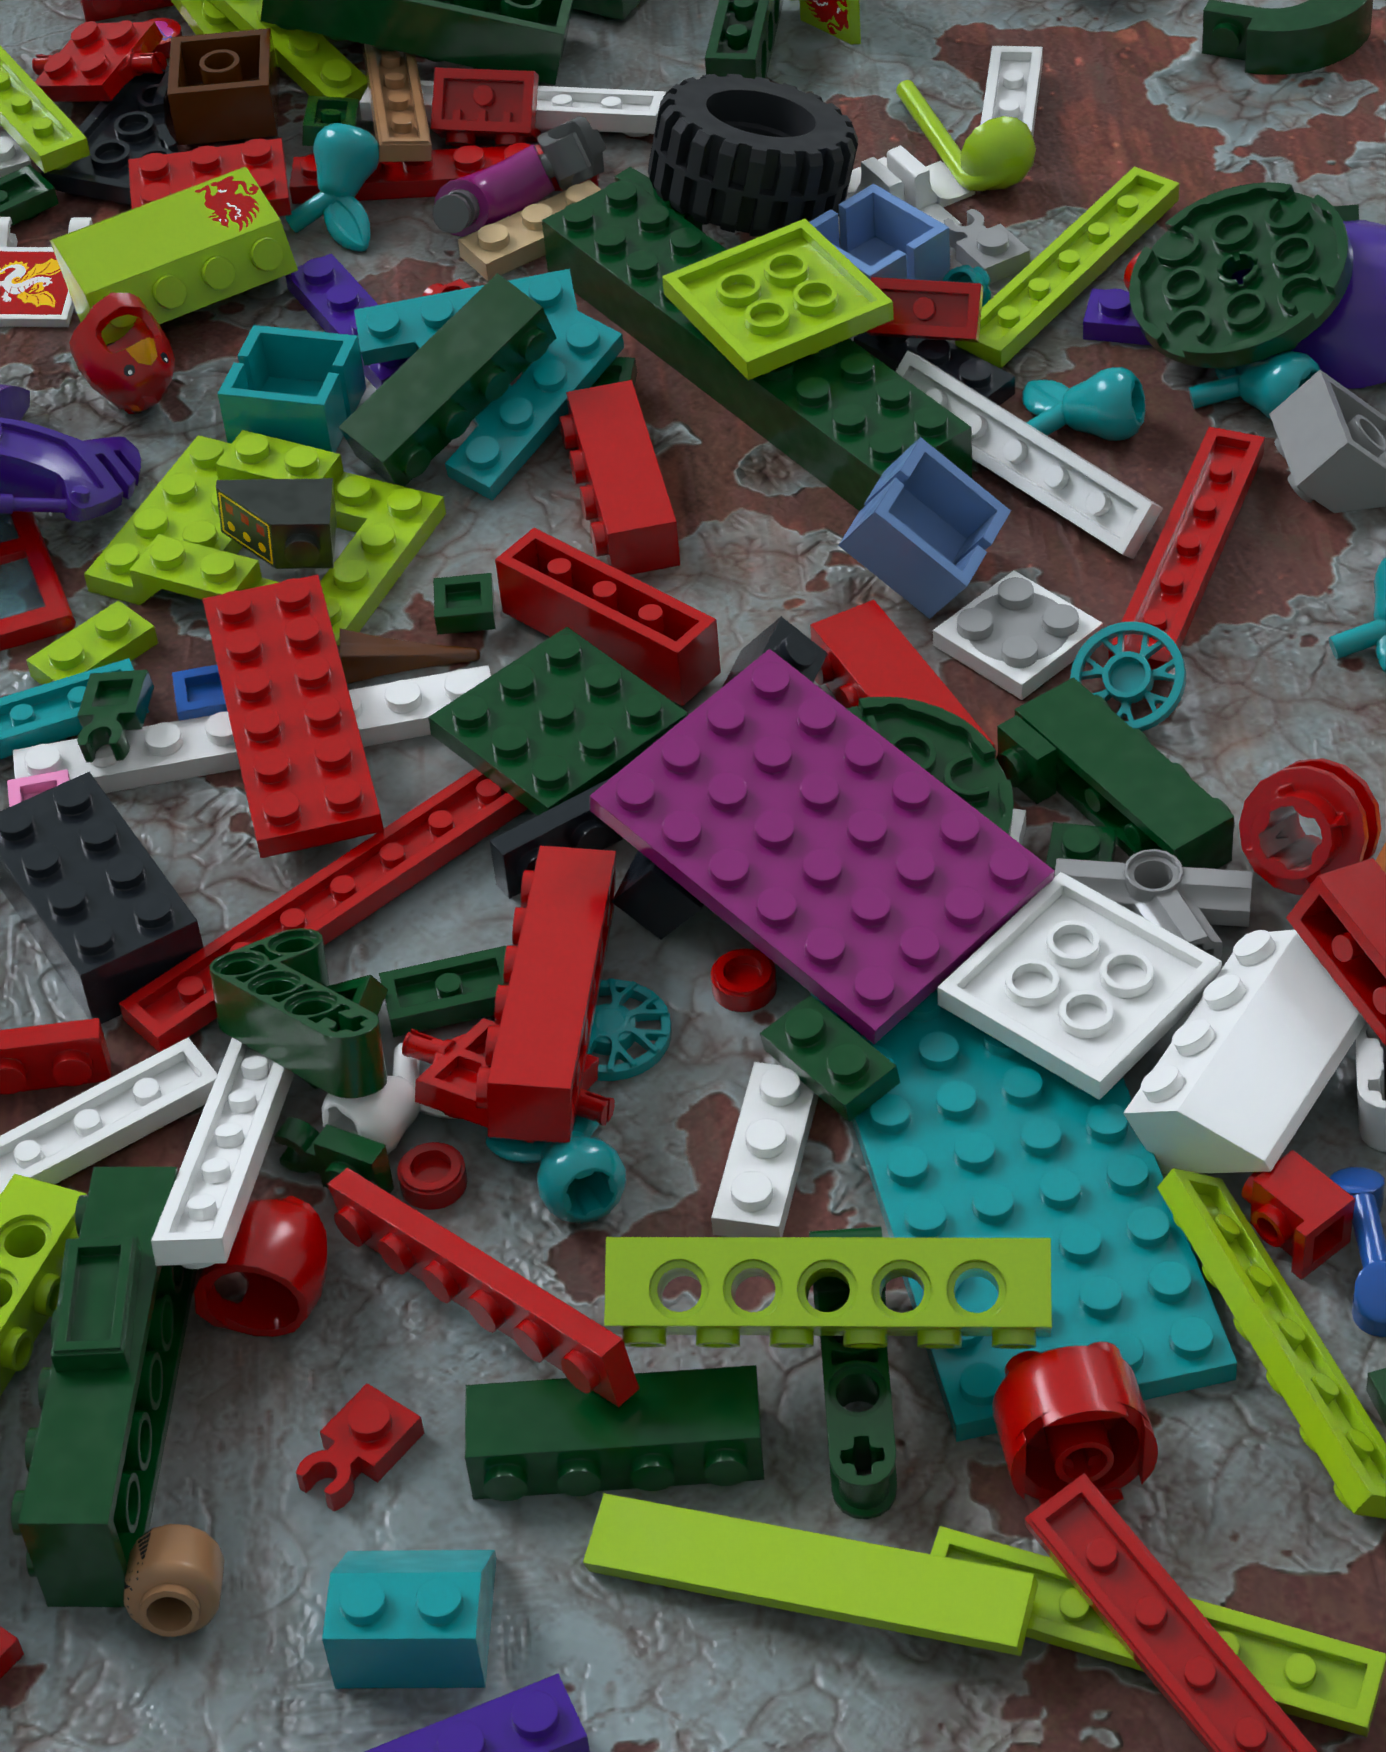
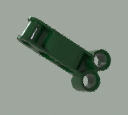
(856, 1438)

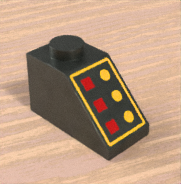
(281, 519)

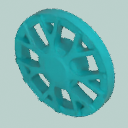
(1129, 675)
(616, 1029)

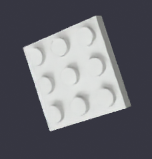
(1079, 984)

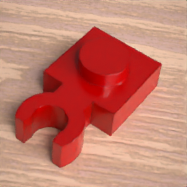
(361, 1438)

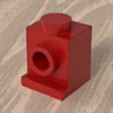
(1300, 1212)

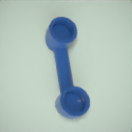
(1370, 1285)

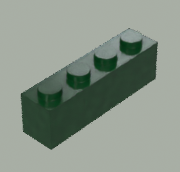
(448, 382)
(1126, 782)
(571, 1442)

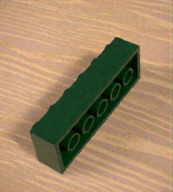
(463, 32)
(105, 1429)

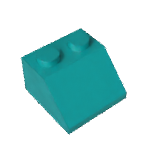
(410, 1619)

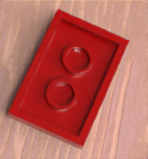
(165, 174)

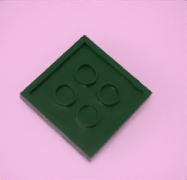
(555, 721)

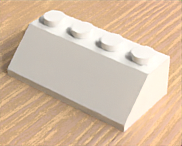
(1246, 1060)

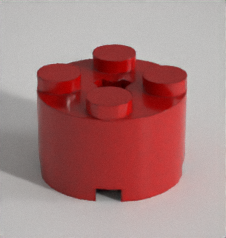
(1071, 1417)

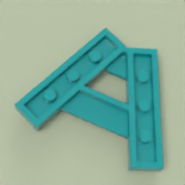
(530, 409)

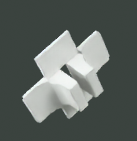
(908, 179)

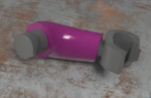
(482, 198)

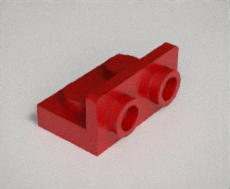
(484, 106)

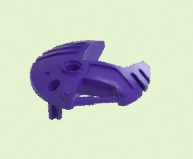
(59, 472)

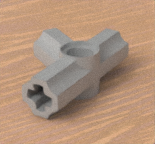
(1170, 895)

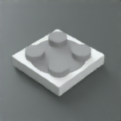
(1016, 634)

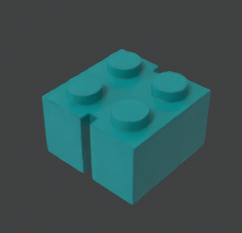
(293, 386)

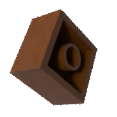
(223, 87)

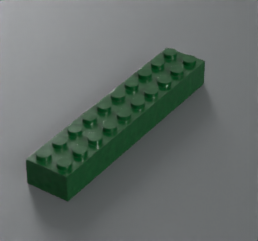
(828, 412)

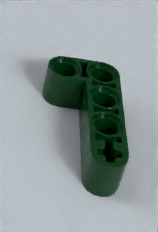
(280, 1006)

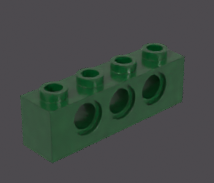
(743, 37)

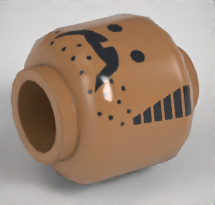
(174, 1580)

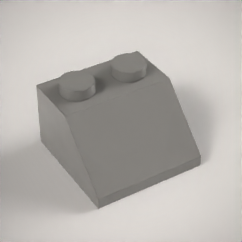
(1332, 446)

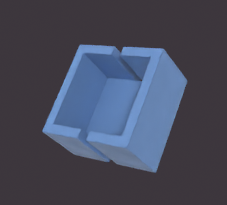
(887, 236)
(925, 528)

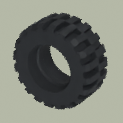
(750, 153)

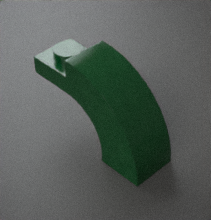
(1288, 37)

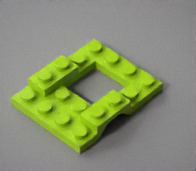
(180, 548)

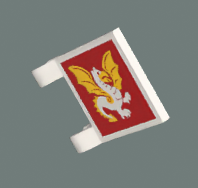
(32, 282)

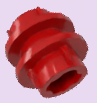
(1316, 790)

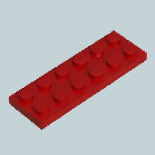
(291, 717)

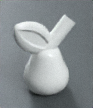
(383, 1114)

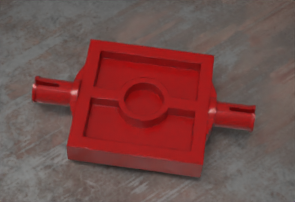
(100, 61)
(452, 1077)

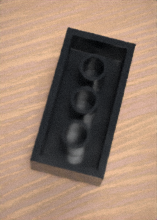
(92, 895)

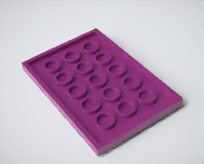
(821, 844)

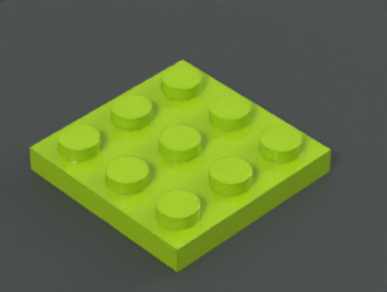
(777, 298)

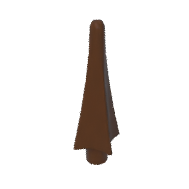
(374, 656)

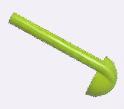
(993, 154)

